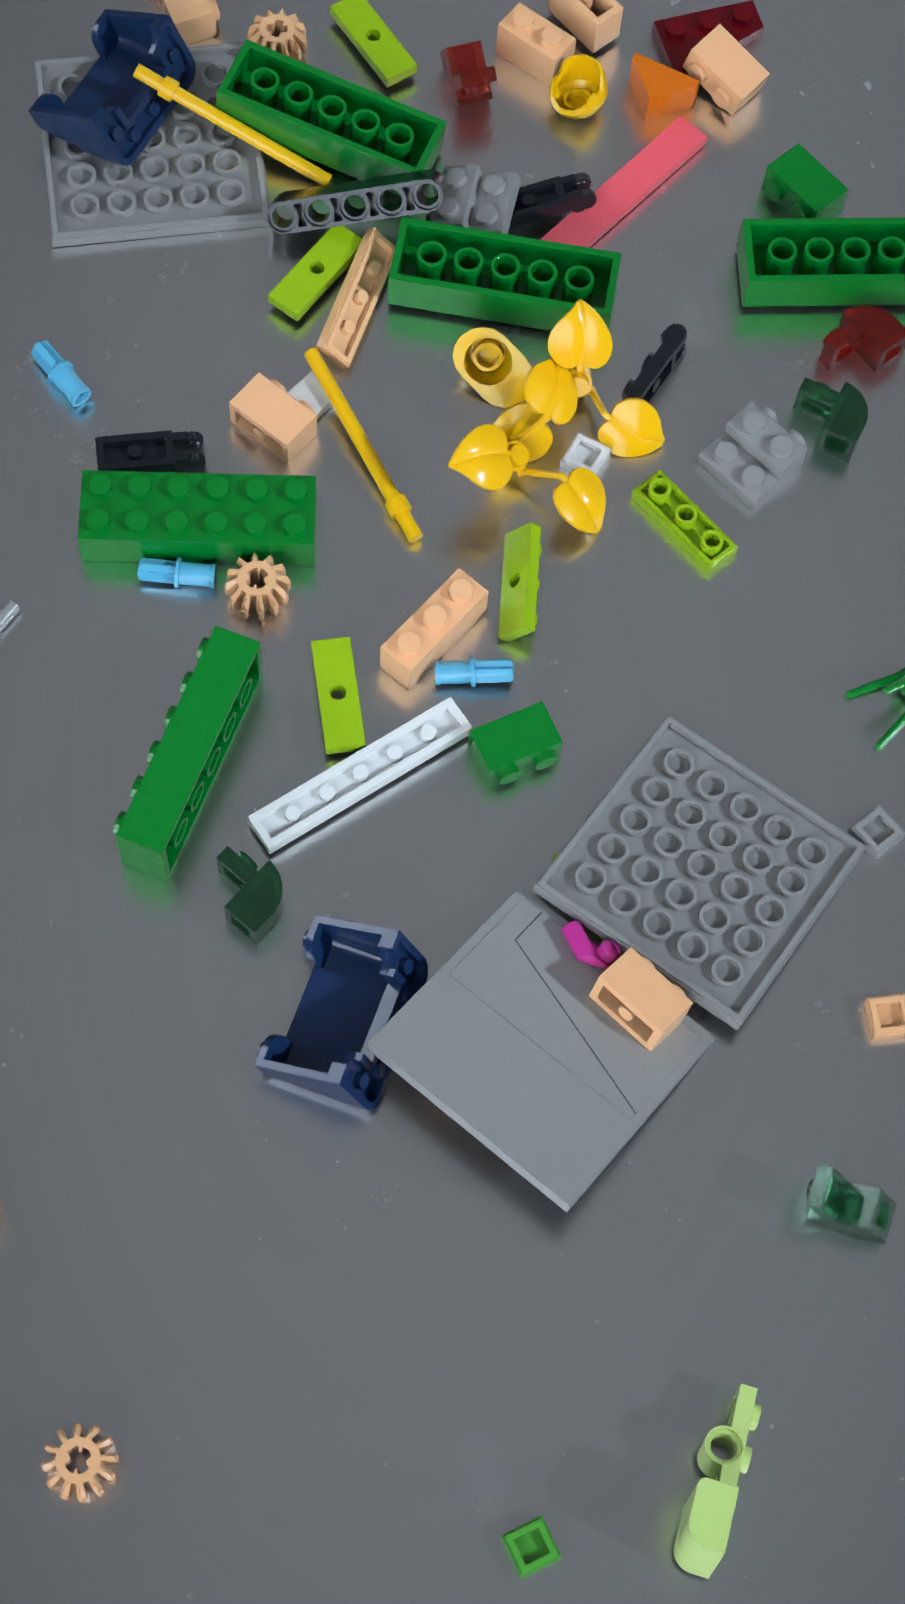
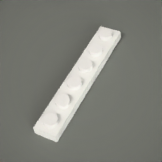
(359, 775)

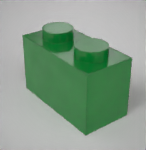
(803, 185)
(515, 744)

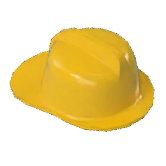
(491, 366)

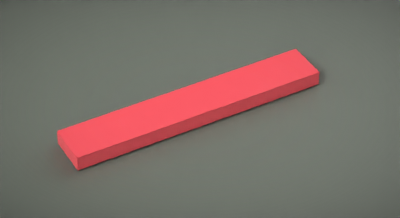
(630, 185)

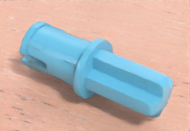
(60, 373)
(177, 572)
(473, 671)

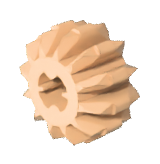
(279, 33)
(258, 599)
(64, 1462)

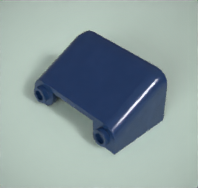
(110, 108)
(353, 991)

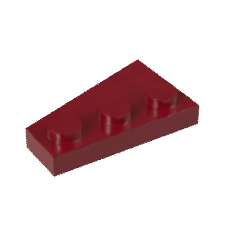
(681, 33)

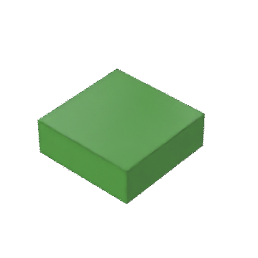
(531, 1547)

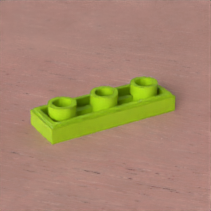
(373, 40)
(315, 272)
(697, 535)
(520, 582)
(336, 676)

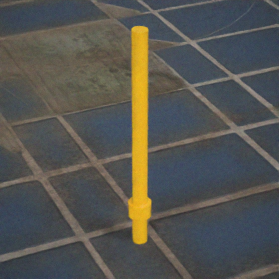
(169, 90)
(396, 503)

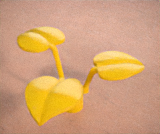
(582, 343)
(490, 460)

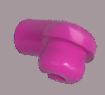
(587, 951)

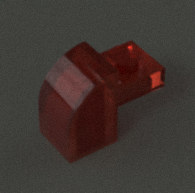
(467, 73)
(869, 333)

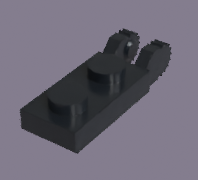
(552, 198)
(658, 366)
(150, 452)

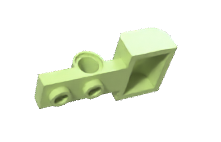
(711, 1506)

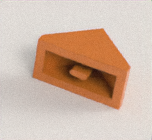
(661, 88)

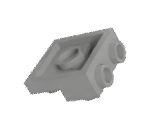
(477, 199)
(753, 454)

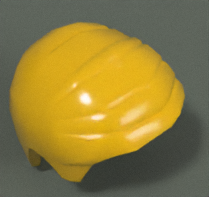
(579, 87)

